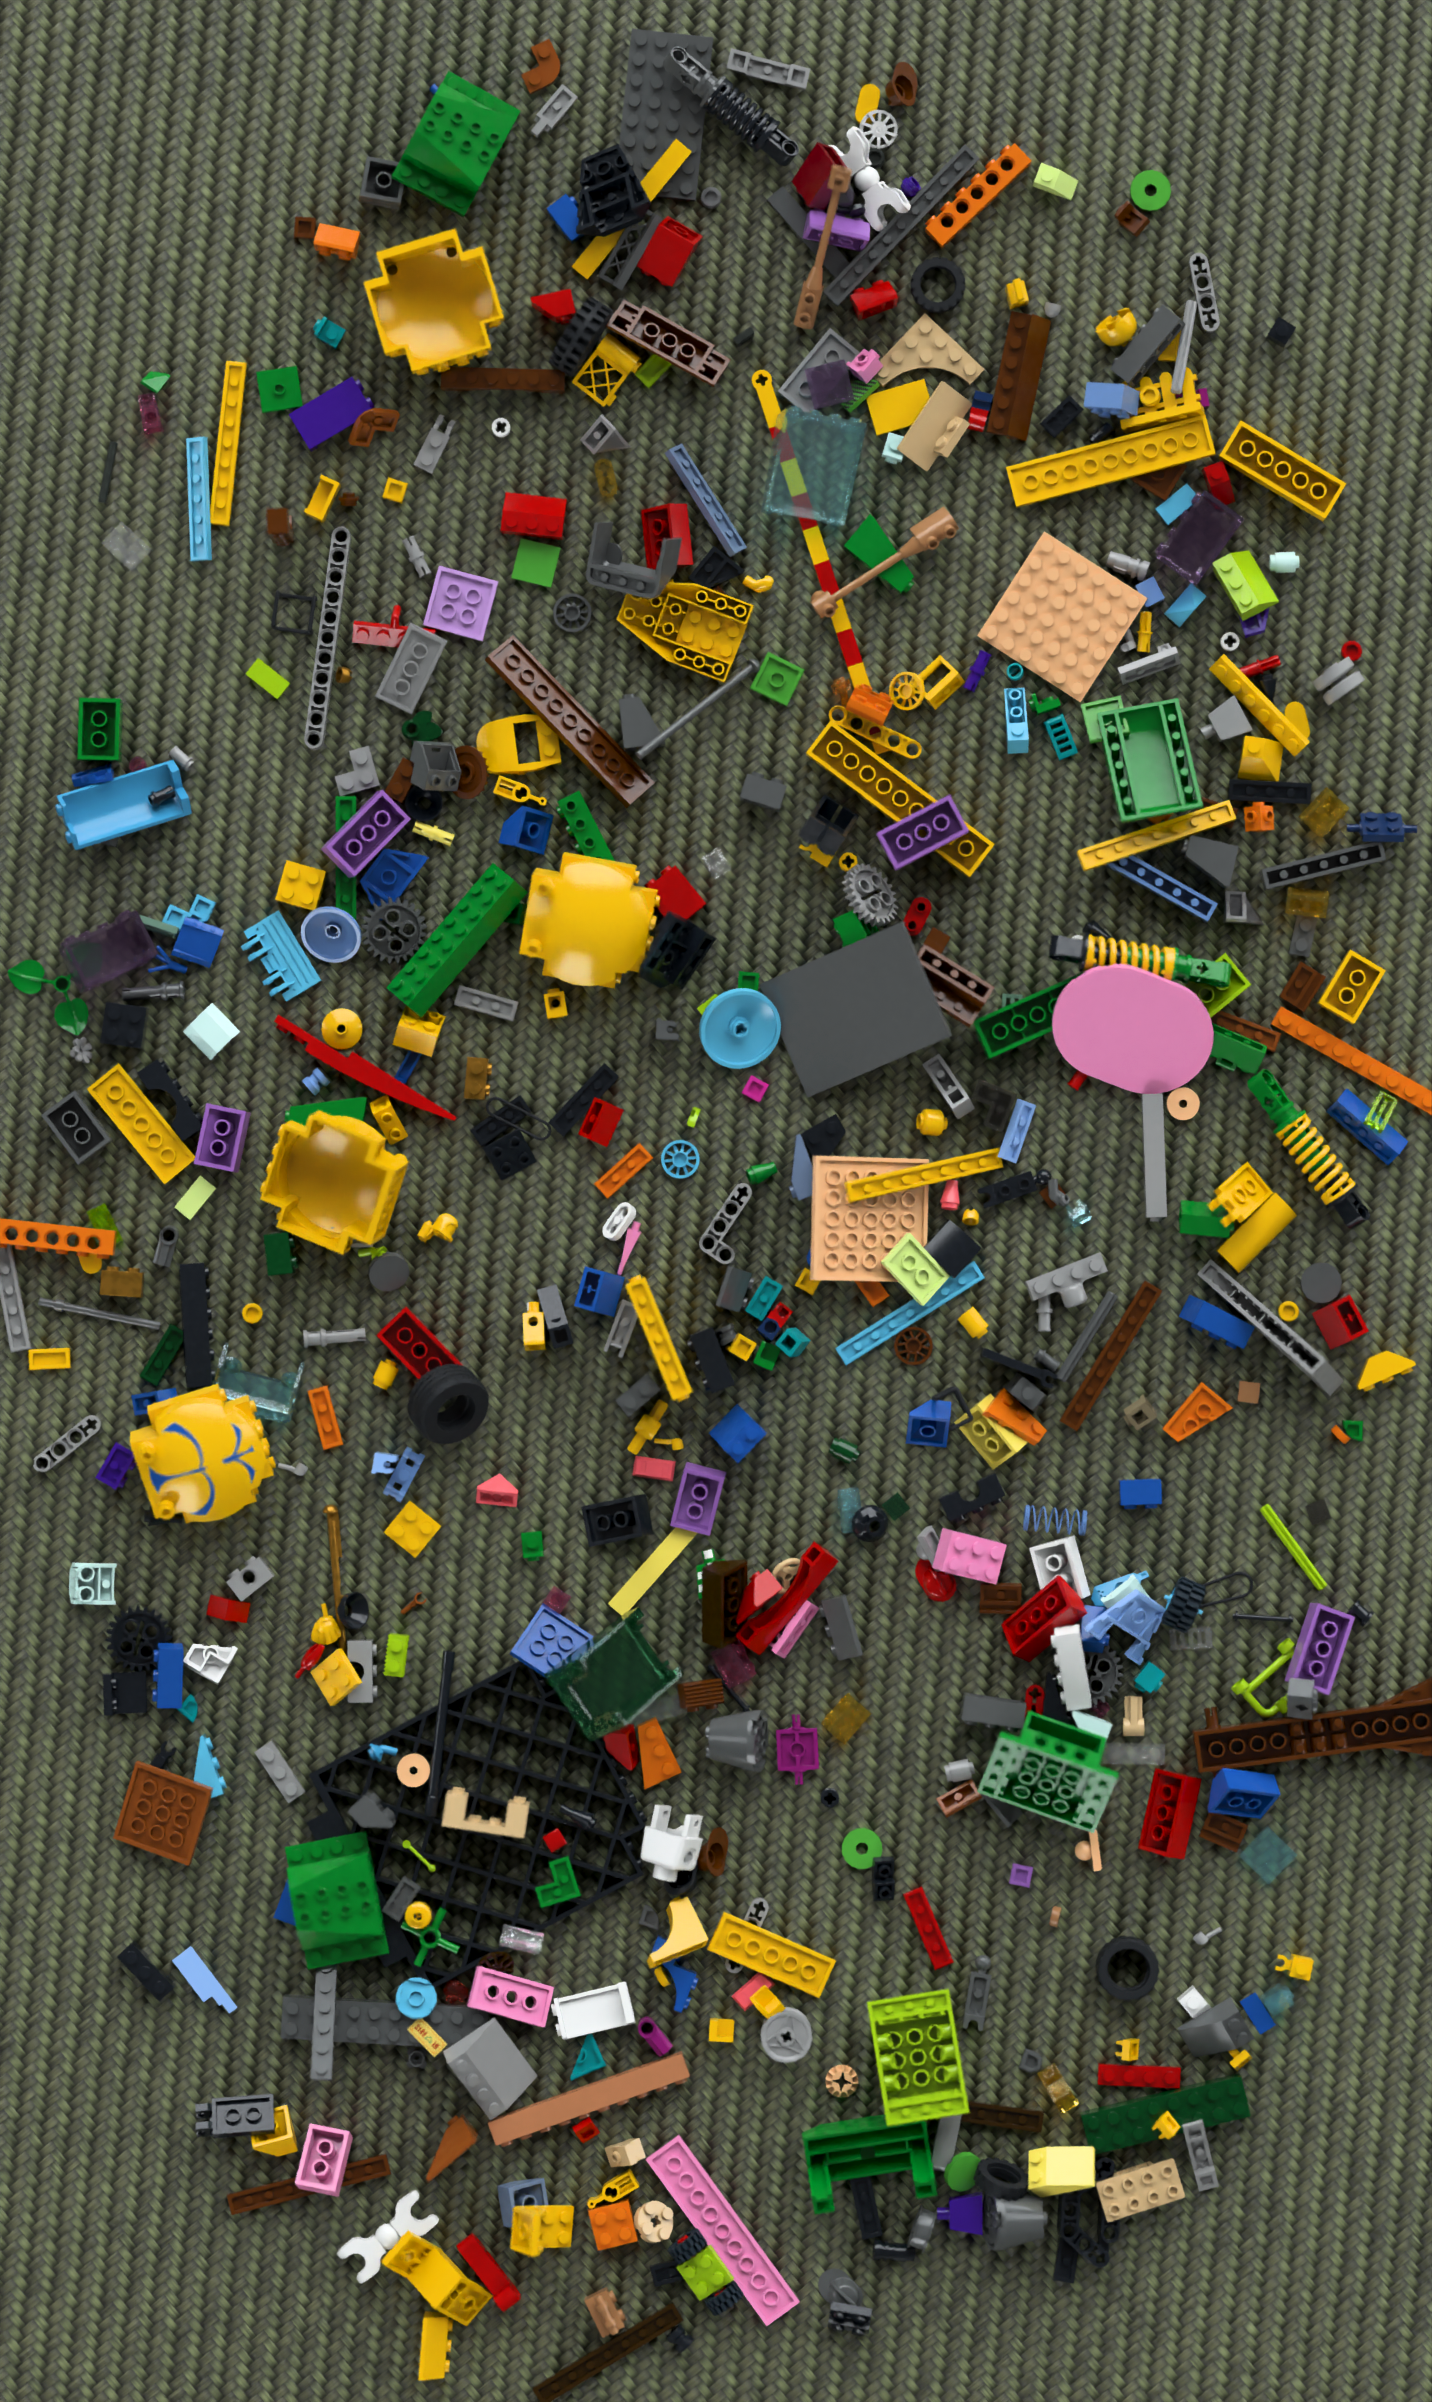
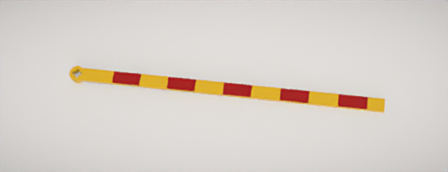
(821, 563)

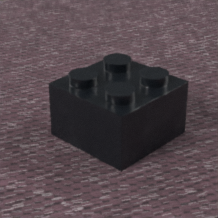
(124, 1025)

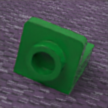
(1048, 704)
(532, 1545)

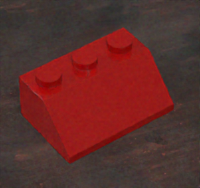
(533, 516)
(662, 523)

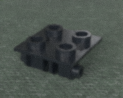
(509, 1154)

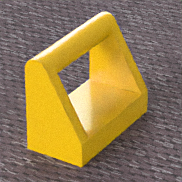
(945, 687)

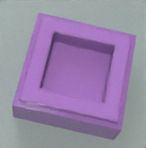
(1021, 1875)

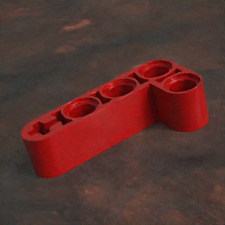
(488, 2270)

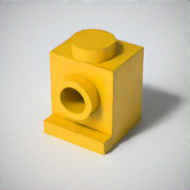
(555, 1012)

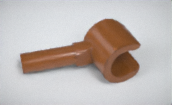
(413, 1603)

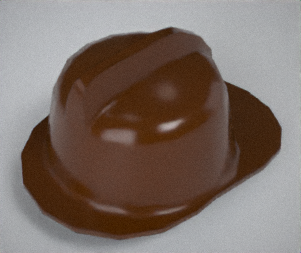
(903, 86)
(713, 1853)

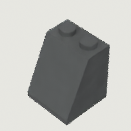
(636, 724)
(1211, 858)

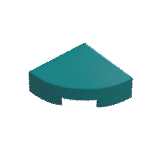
(189, 1708)

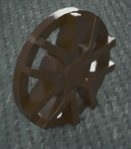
(498, 1964)

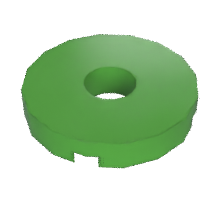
(1154, 179)
(857, 1836)

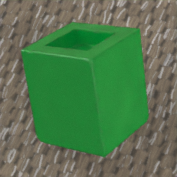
(766, 1355)

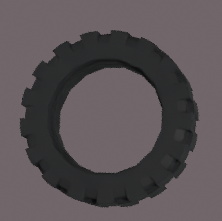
(940, 263)
(1000, 2190)

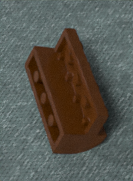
(954, 987)

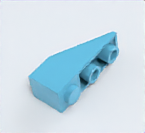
(1016, 720)
(207, 1766)

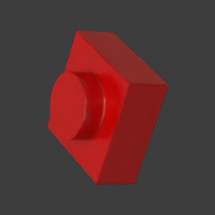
(586, 2130)

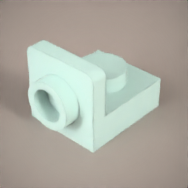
(890, 450)

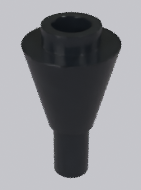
(1268, 686)
(1096, 930)
(152, 1521)
(583, 1819)

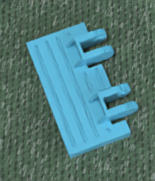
(283, 955)

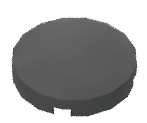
(388, 1271)
(1321, 1282)

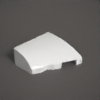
(209, 1660)

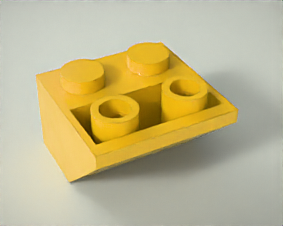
(419, 1033)

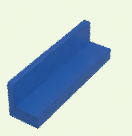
(1351, 1113)

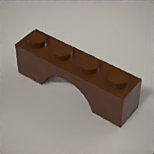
(280, 526)

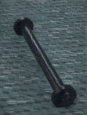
(1289, 1619)
(745, 1708)

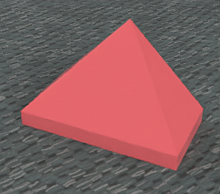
(497, 1492)

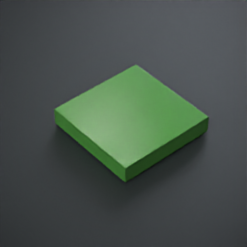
(536, 563)
(777, 679)
(1090, 711)

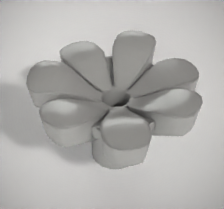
(81, 1050)

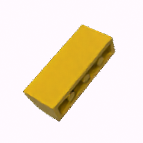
(1256, 1232)

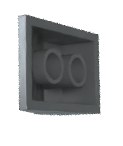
(734, 1289)
(1216, 2030)

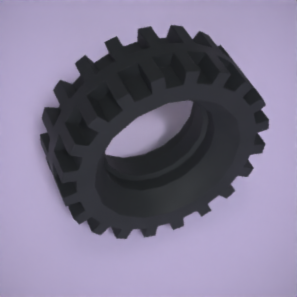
(581, 336)

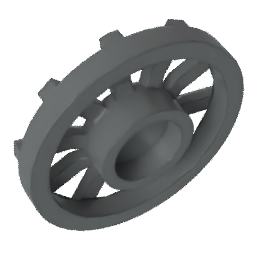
(572, 612)

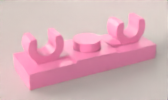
(794, 1629)

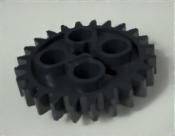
(121, 1633)

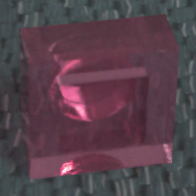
(556, 1599)

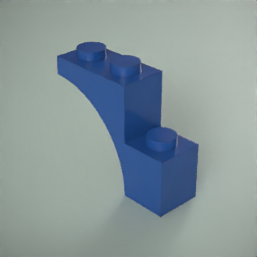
(683, 1977)

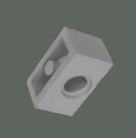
(258, 1568)

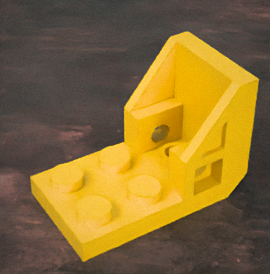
(541, 2228)

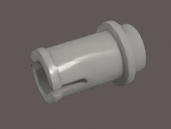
(181, 758)

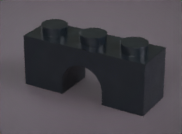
(989, 1492)
(139, 1964)

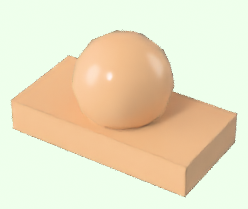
(1089, 1850)

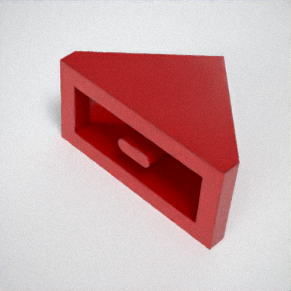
(228, 1609)

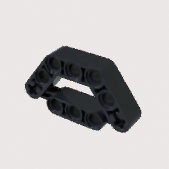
(1077, 2234)

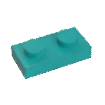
(763, 1298)

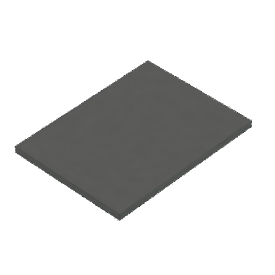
(856, 1009)

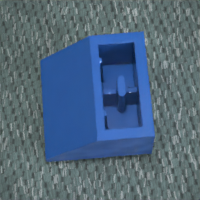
(599, 1291)

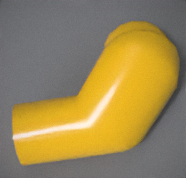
(760, 585)

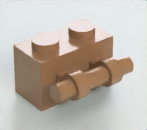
(605, 2312)

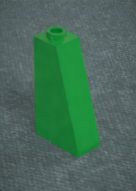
(873, 547)
(350, 1107)

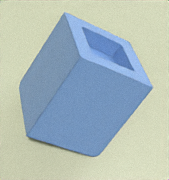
(1151, 590)

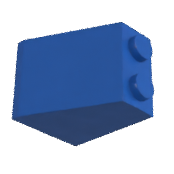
(737, 1433)

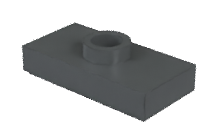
(401, 1898)

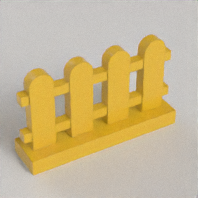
(1172, 412)

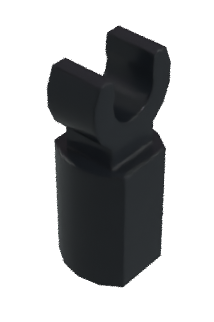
(160, 1759)

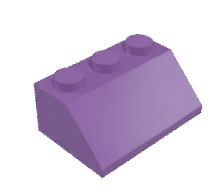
(845, 232)
(222, 1138)

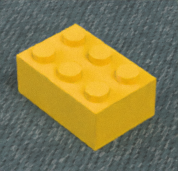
(1351, 987)

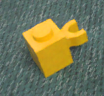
(817, 855)
(1297, 1966)

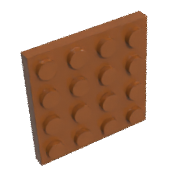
(163, 1813)

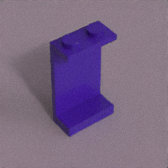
(331, 412)

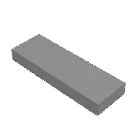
(486, 1003)

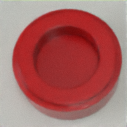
(1352, 650)

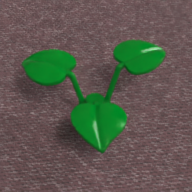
(70, 1014)

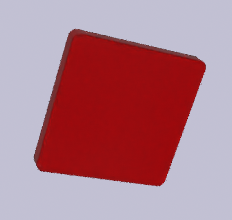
(554, 1840)

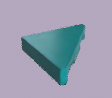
(588, 2059)

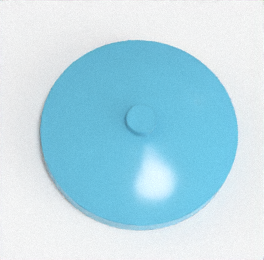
(740, 1028)

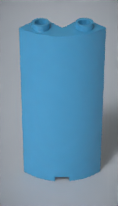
(121, 805)

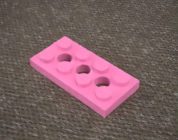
(501, 2006)

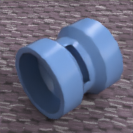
(316, 1081)

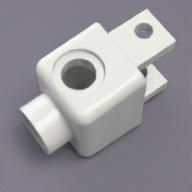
(669, 1847)

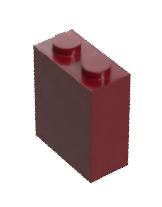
(814, 175)

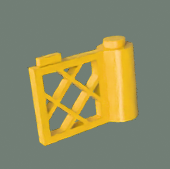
(617, 356)

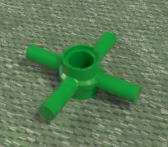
(427, 1945)

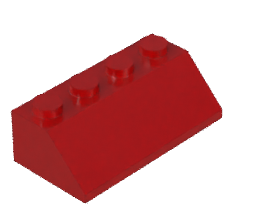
(1034, 1623)
(1169, 1813)

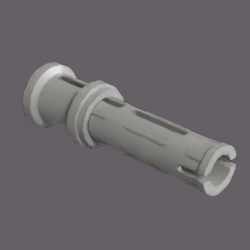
(326, 1337)

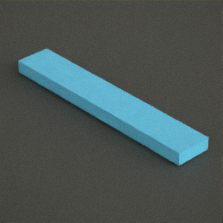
(198, 499)

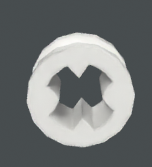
(507, 428)
(1225, 637)

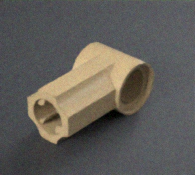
(1133, 1722)

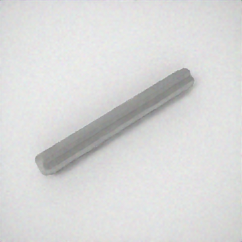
(1183, 348)

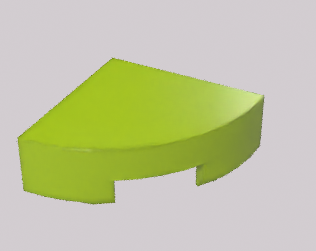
(693, 1117)

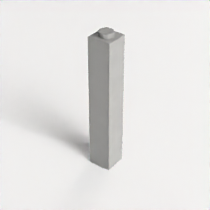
(1154, 1156)

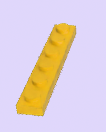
(1259, 705)

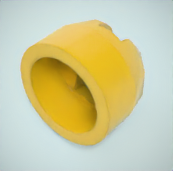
(970, 1217)

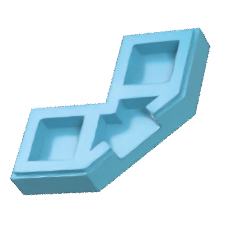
(200, 909)

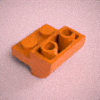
(869, 704)

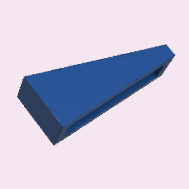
(407, 1066)

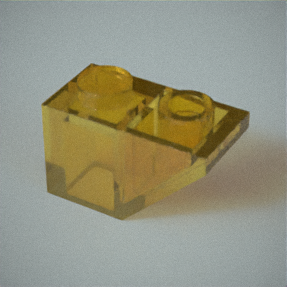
(1058, 2088)

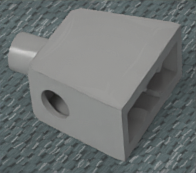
(1226, 721)

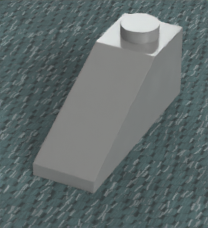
(948, 1086)

